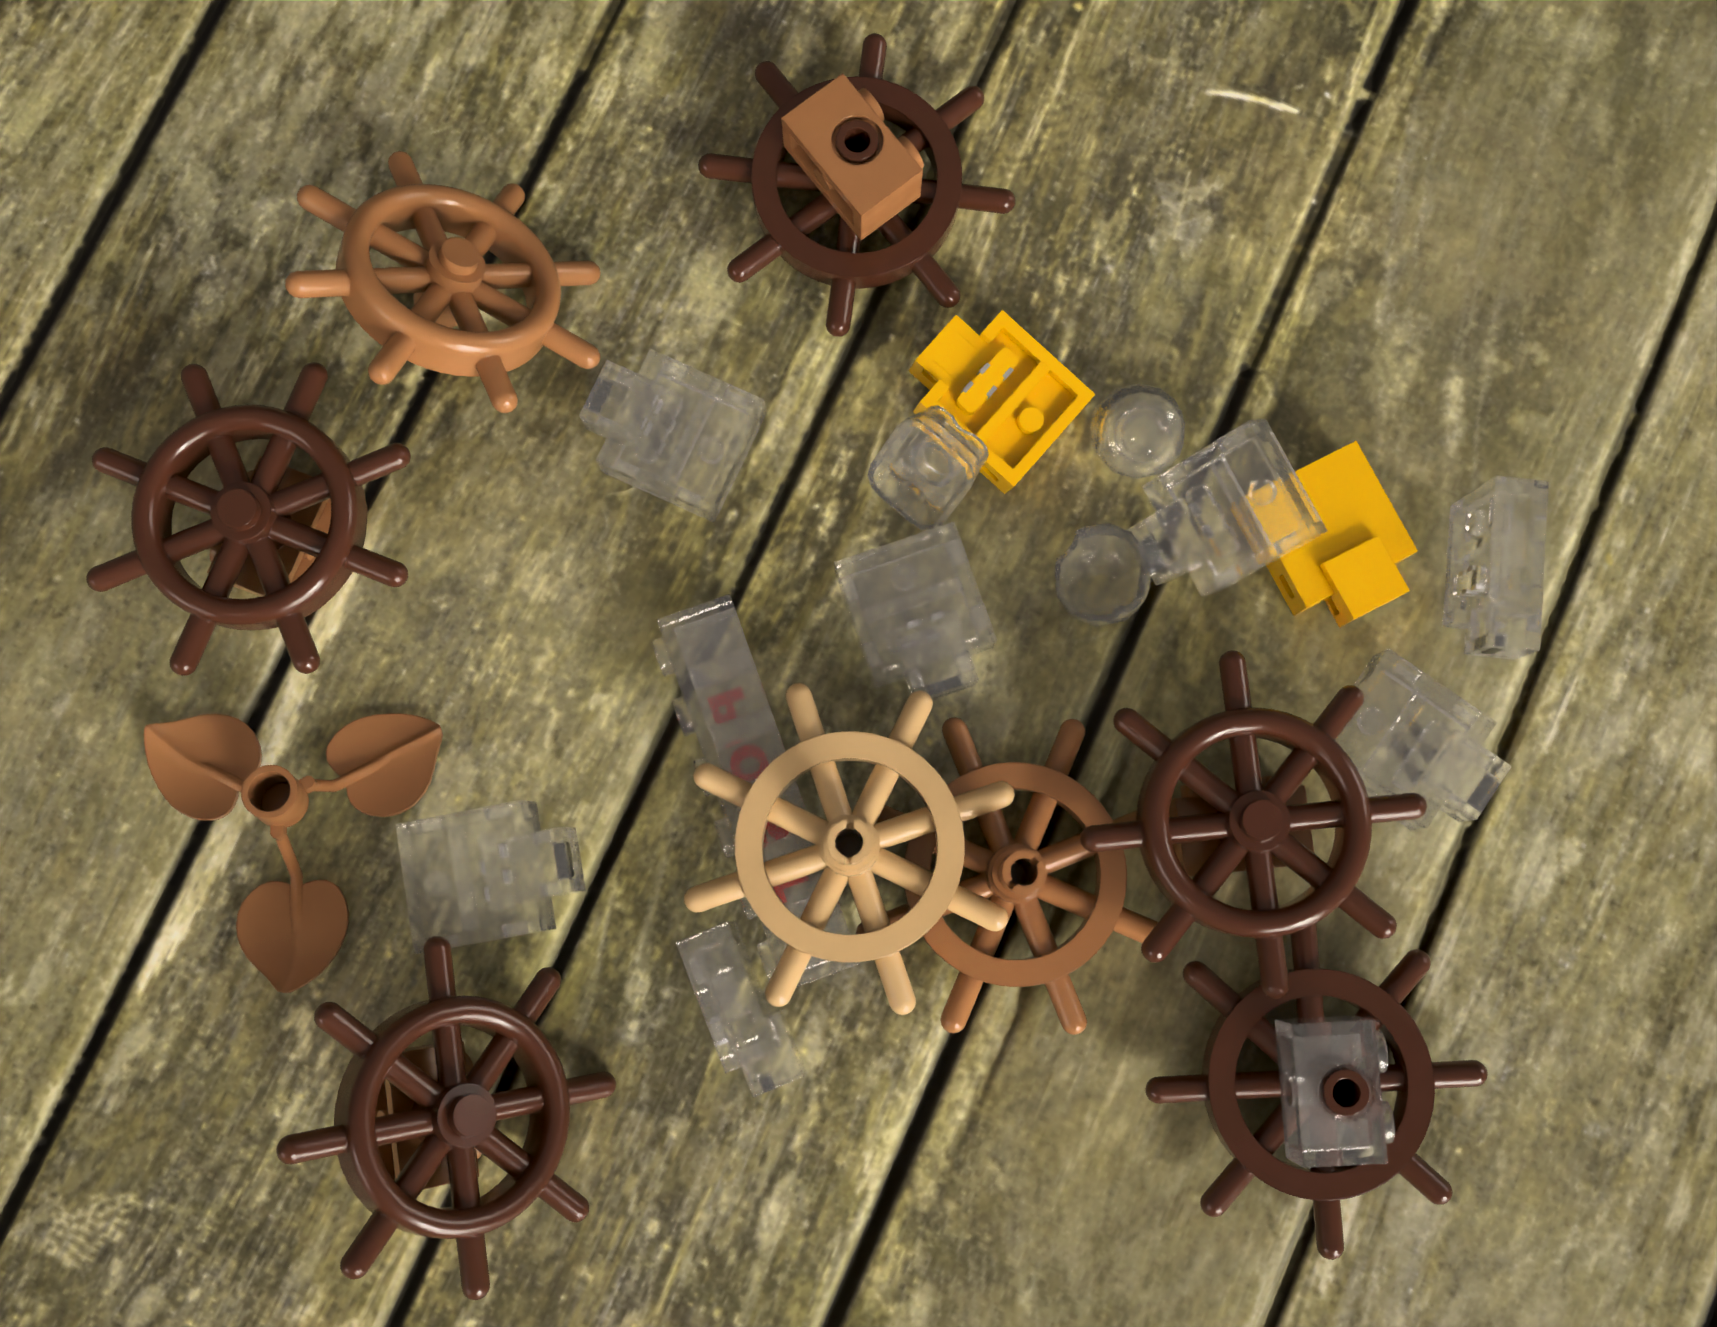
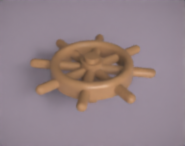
(446, 281)
(1017, 876)

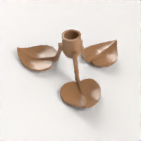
(210, 758)

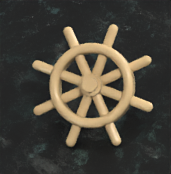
(849, 847)

